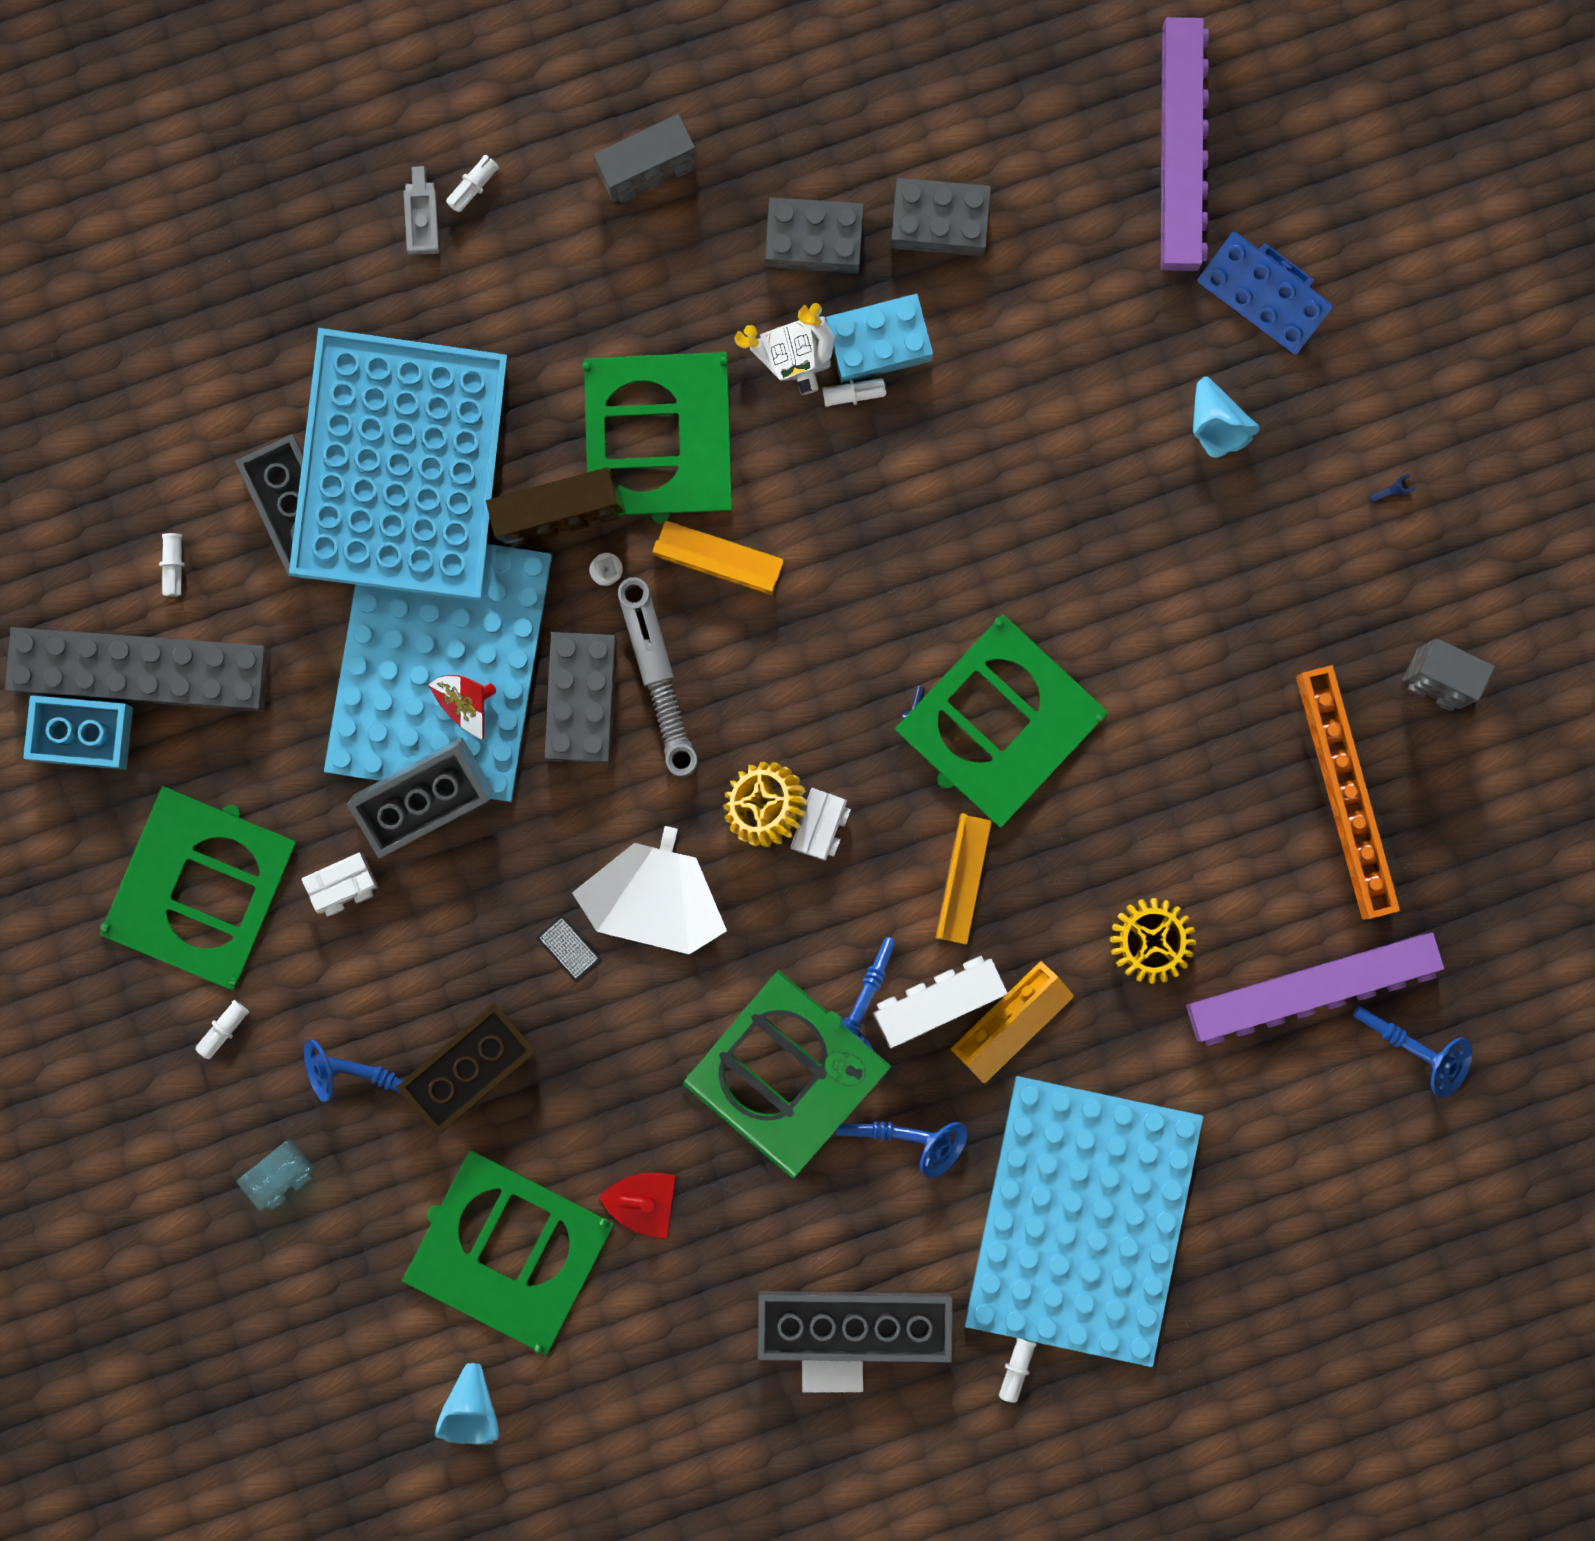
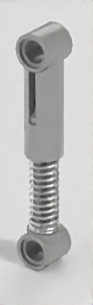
(656, 673)

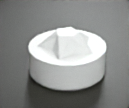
(606, 569)

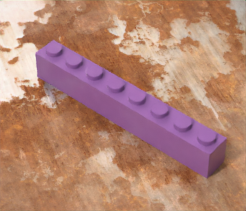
(1183, 144)
(1314, 987)

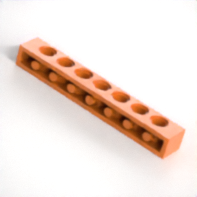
(1347, 792)

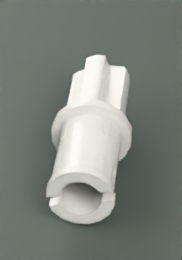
(472, 183)
(854, 392)
(171, 564)
(221, 1030)
(1017, 1370)

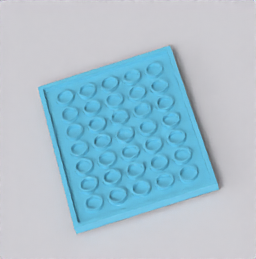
(398, 465)
(408, 640)
(1083, 1221)

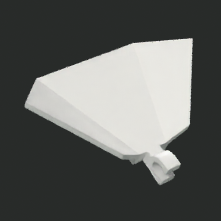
(653, 898)

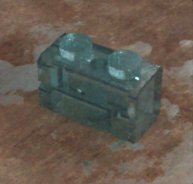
(276, 1175)

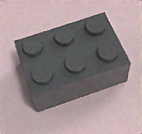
(645, 159)
(940, 217)
(814, 235)
(1447, 675)

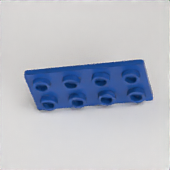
(1266, 291)

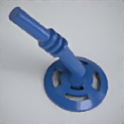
(871, 983)
(1454, 1066)
(322, 1069)
(937, 1145)

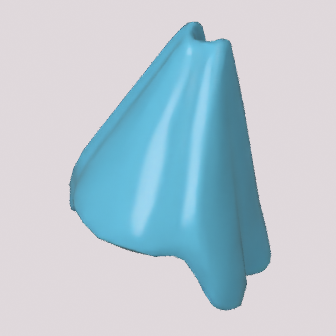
(1220, 421)
(469, 1411)

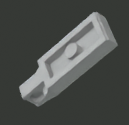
(421, 214)

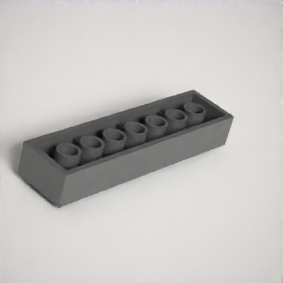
(137, 669)

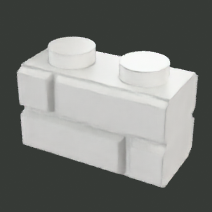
(820, 825)
(339, 884)

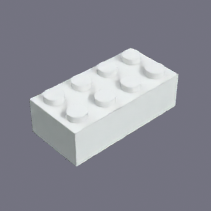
(940, 1002)

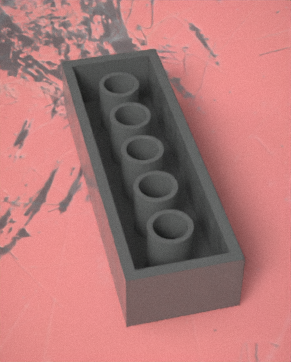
(855, 1326)

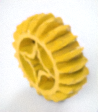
(752, 793)
(1131, 924)

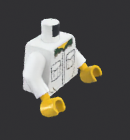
(794, 349)

